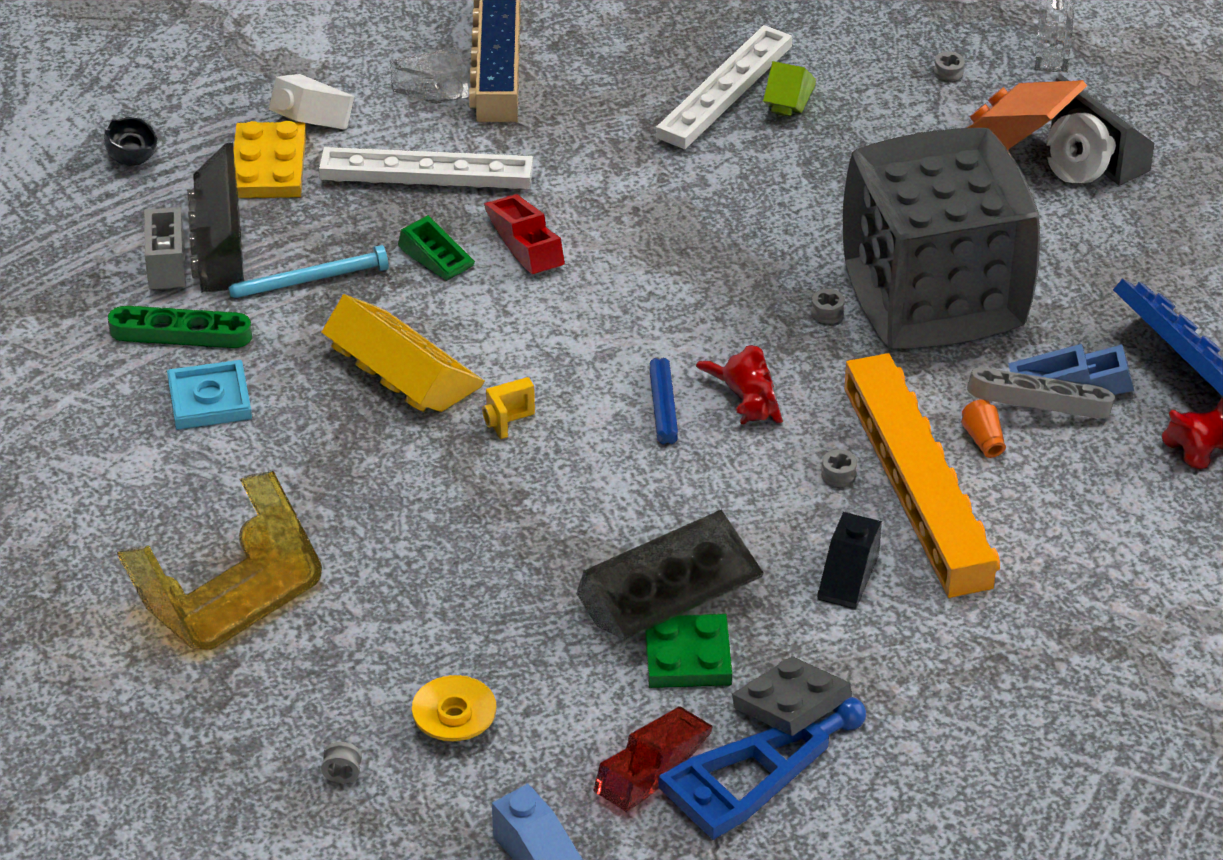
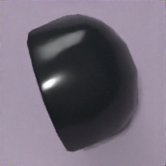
(130, 141)

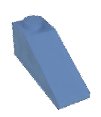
(530, 828)

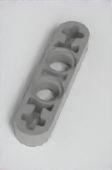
(1040, 392)

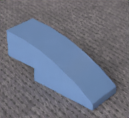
(1101, 368)

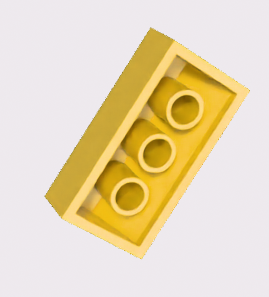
(399, 355)

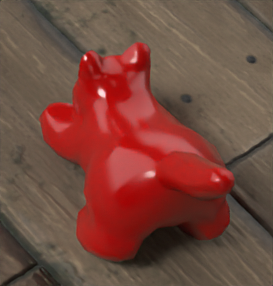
(751, 381)
(1196, 434)

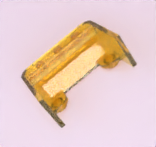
(276, 571)

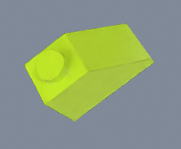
(788, 88)

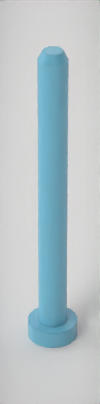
(312, 273)

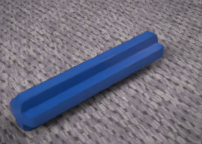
(663, 401)

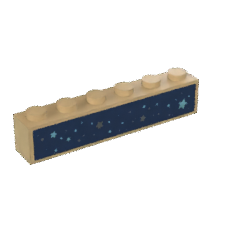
(495, 60)

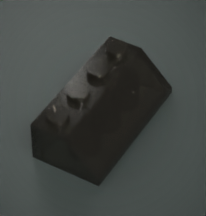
(216, 223)
(667, 576)

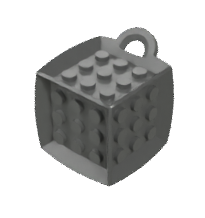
(940, 237)

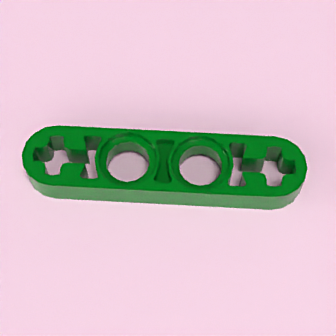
(232, 332)

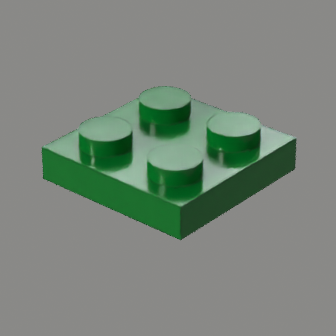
(689, 652)

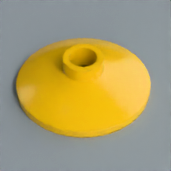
(454, 708)

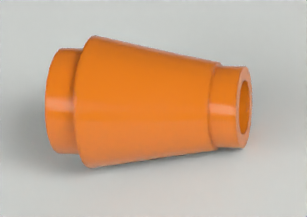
(984, 427)

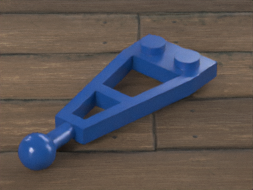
(714, 806)

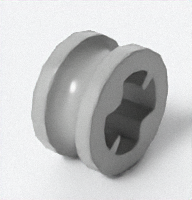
(949, 66)
(827, 306)
(839, 477)
(341, 762)

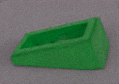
(427, 229)

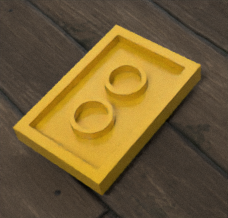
(269, 159)

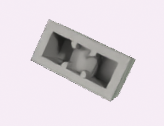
(164, 248)

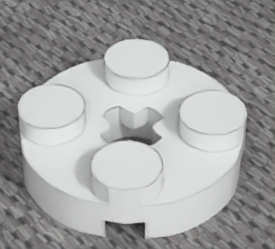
(1096, 143)

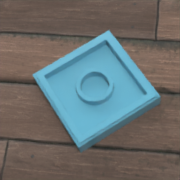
(209, 394)

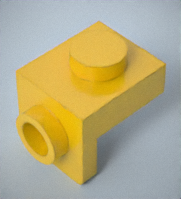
(508, 403)

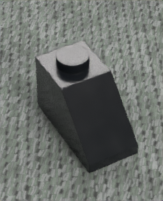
(850, 560)

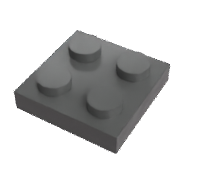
(791, 695)

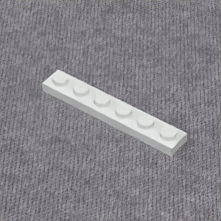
(723, 87)
(426, 168)

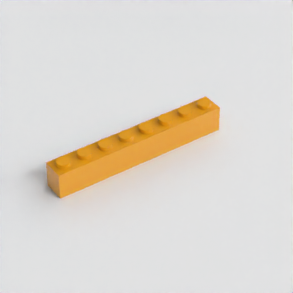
(921, 476)

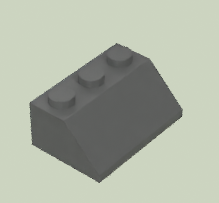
(1133, 149)

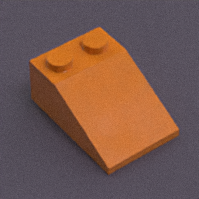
(1024, 108)

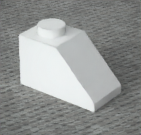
(311, 101)

